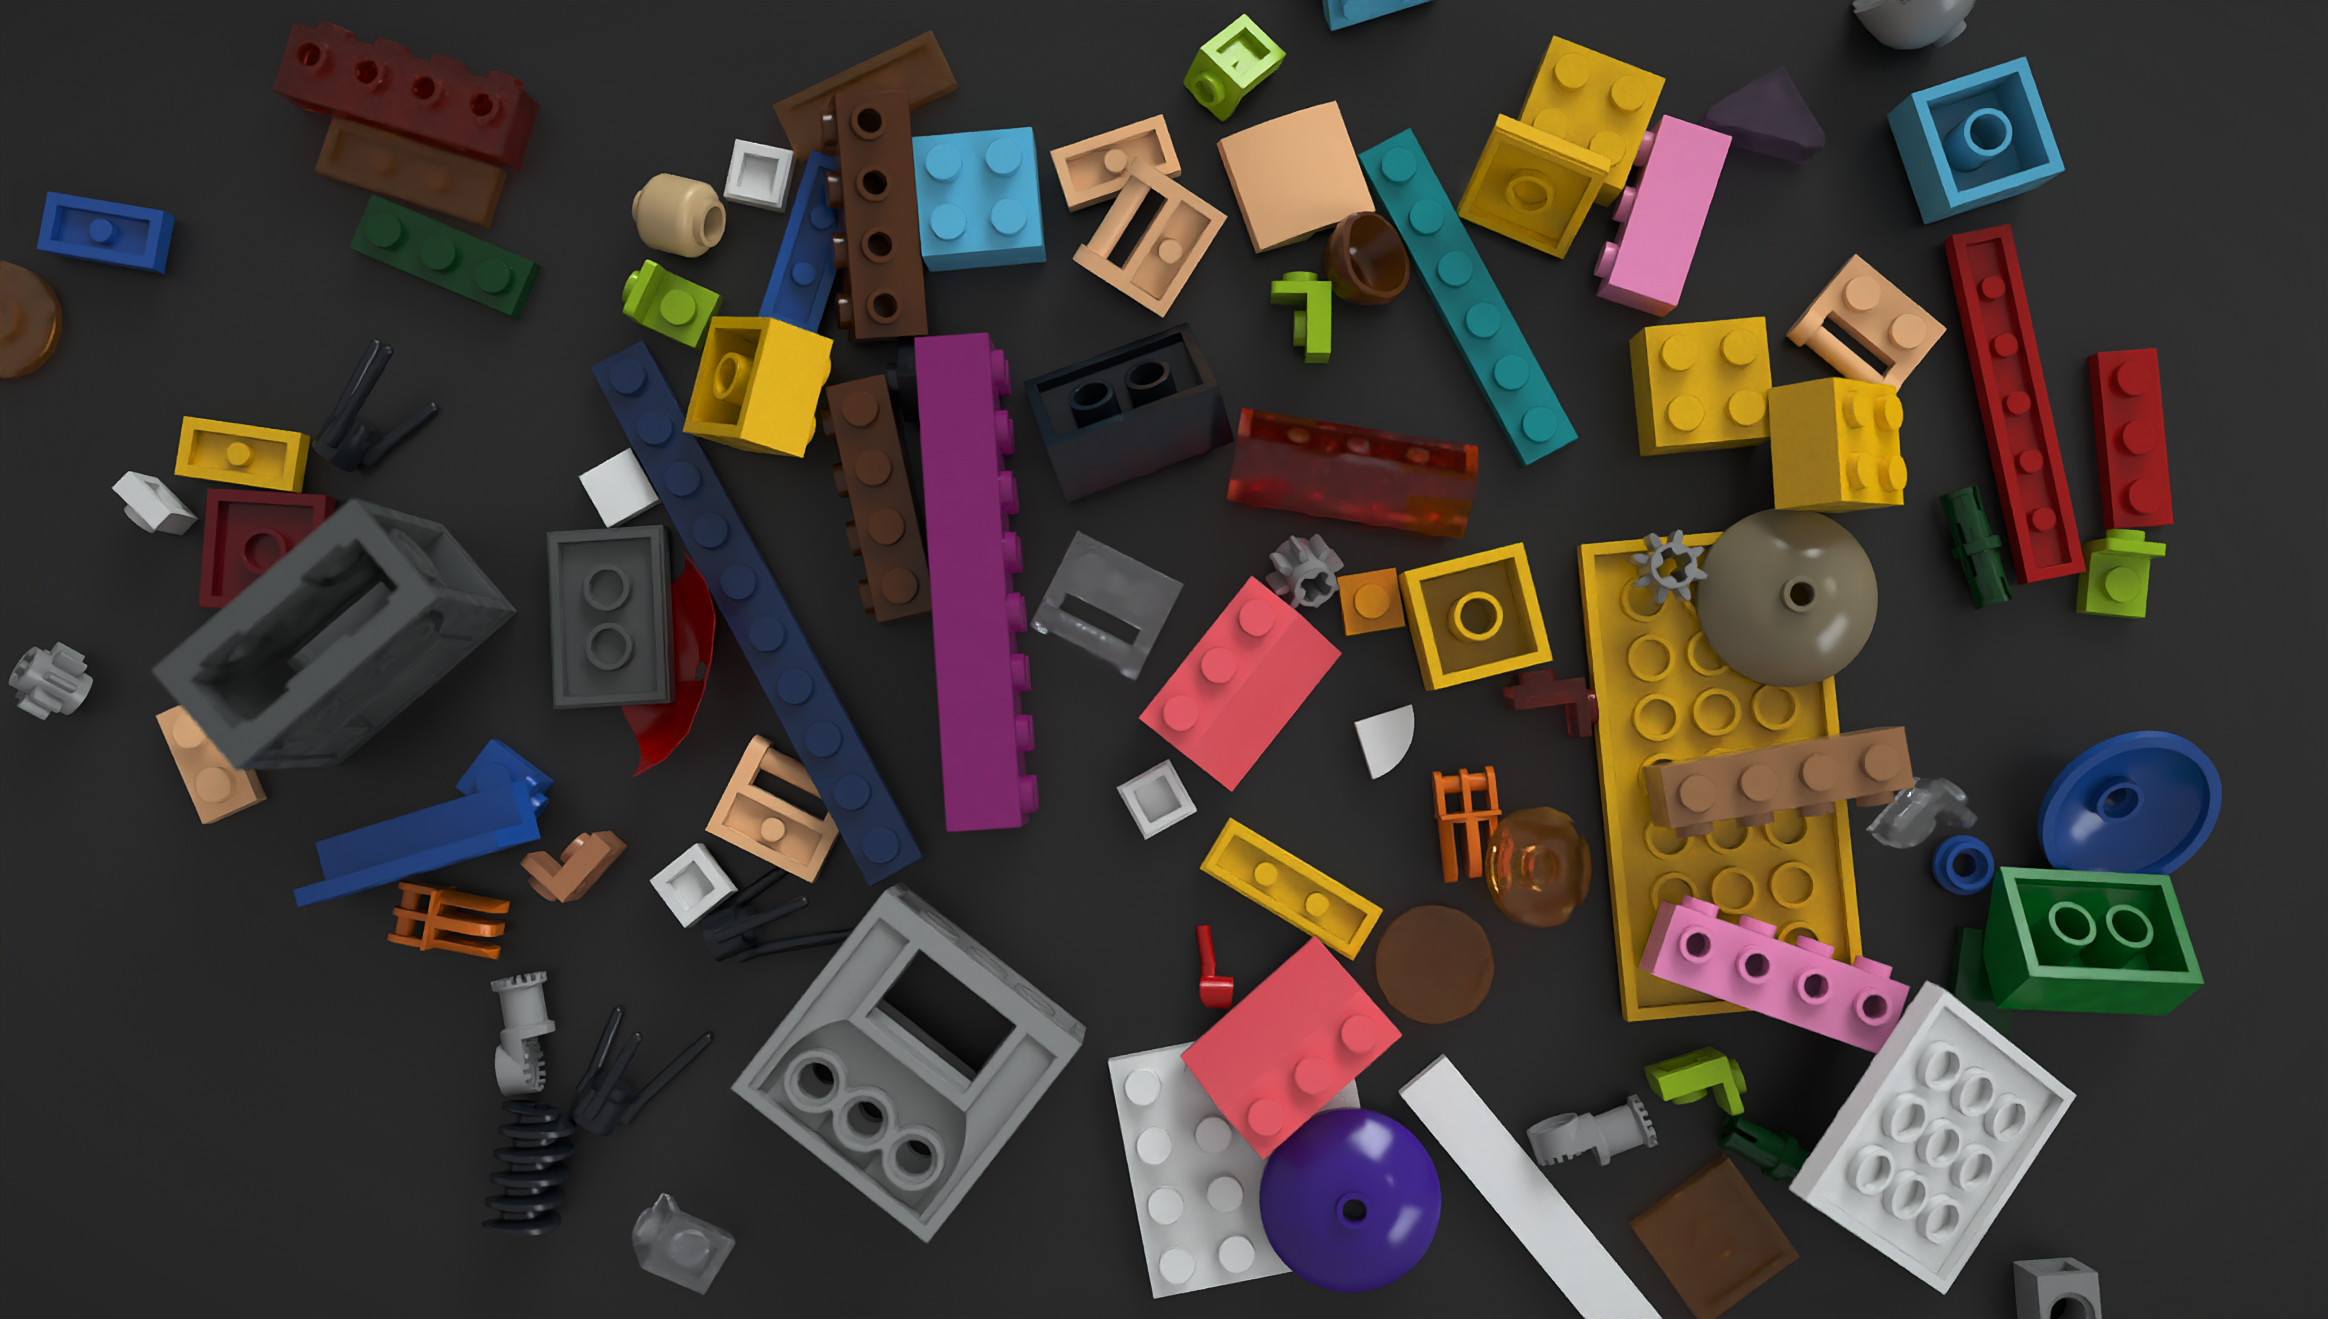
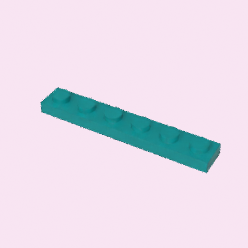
(1466, 298)

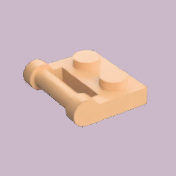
(1167, 247)
(1875, 317)
(768, 823)

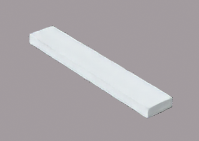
(1522, 1195)

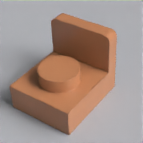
(584, 864)

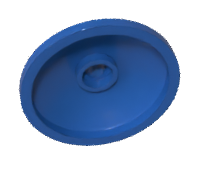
(2131, 806)

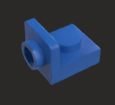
(502, 765)

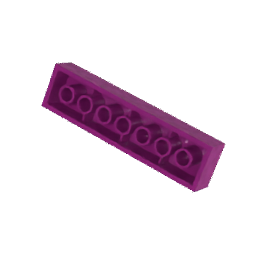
(972, 582)

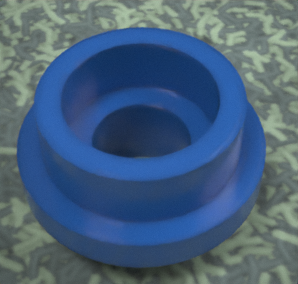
(1979, 870)

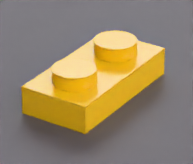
(242, 455)

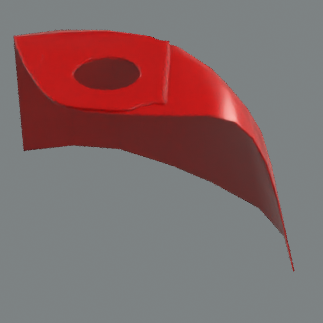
(664, 726)

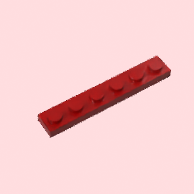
(2014, 404)

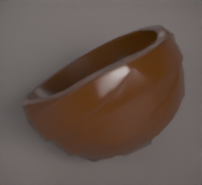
(1366, 260)

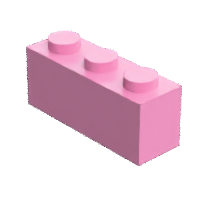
(1661, 216)

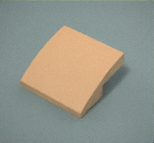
(1294, 176)

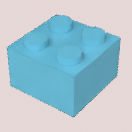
(1975, 140)
(979, 199)

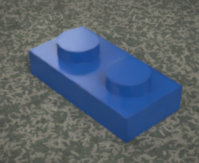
(105, 232)

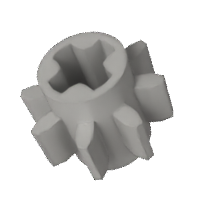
(1304, 571)
(1680, 576)
(50, 681)

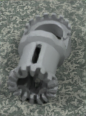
(524, 1018)
(1604, 1134)

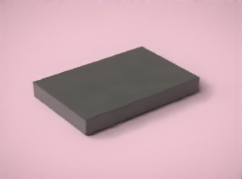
(611, 617)

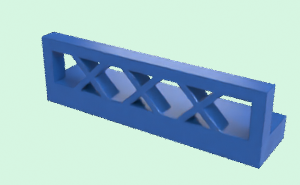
(423, 842)

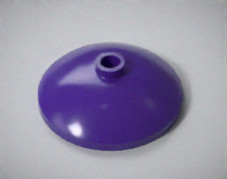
(1344, 1158)

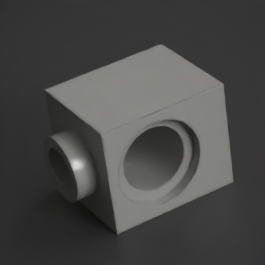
(2046, 1281)

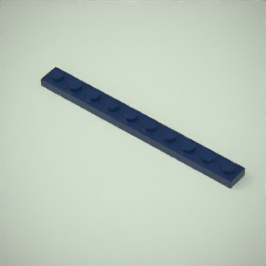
(758, 614)

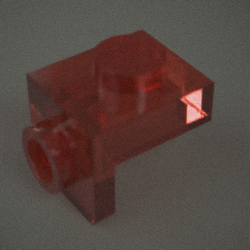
(1542, 690)

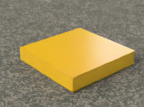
(1532, 186)

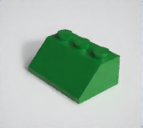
(2087, 942)

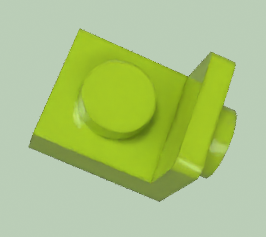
(1232, 66)
(670, 305)
(1310, 325)
(2117, 574)
(1688, 1076)

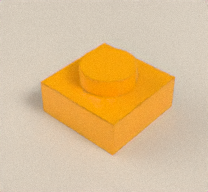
(1370, 602)

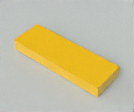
(1291, 888)

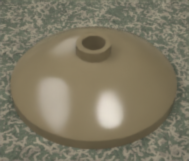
(1748, 603)

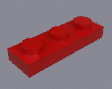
(2130, 439)

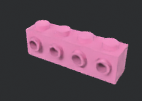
(1772, 976)

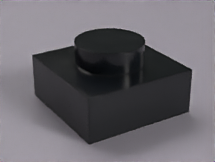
(903, 379)

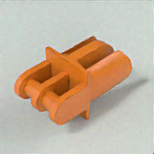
(1466, 818)
(443, 918)

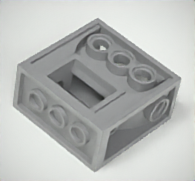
(902, 1069)

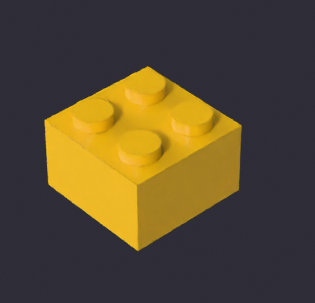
(1593, 105)
(759, 385)
(1701, 385)
(1836, 446)
(1474, 617)

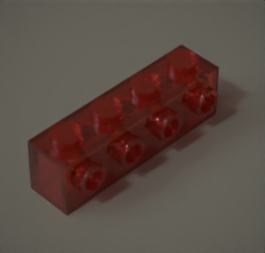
(407, 95)
(1353, 473)

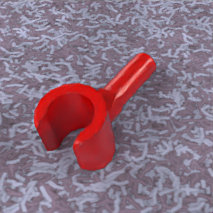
(1213, 989)

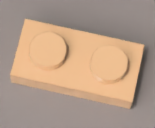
(1098, 166)
(208, 775)

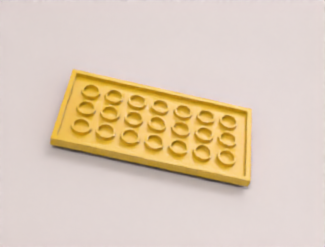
(1672, 701)

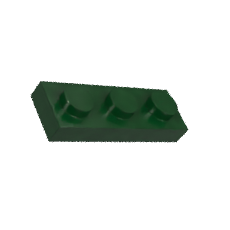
(445, 257)

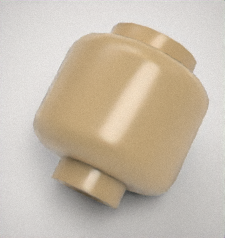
(679, 215)

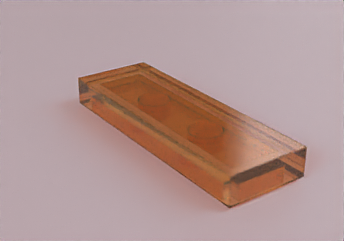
(910, 67)
(410, 172)

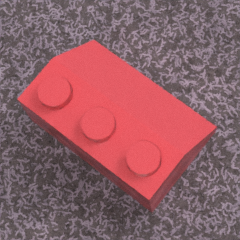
(1241, 684)
(1289, 1047)

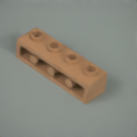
(1779, 777)

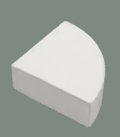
(1385, 739)

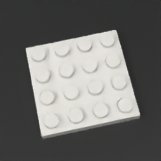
(1933, 1138)
(1194, 1176)

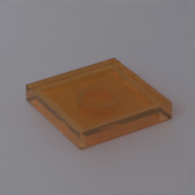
(1713, 1239)

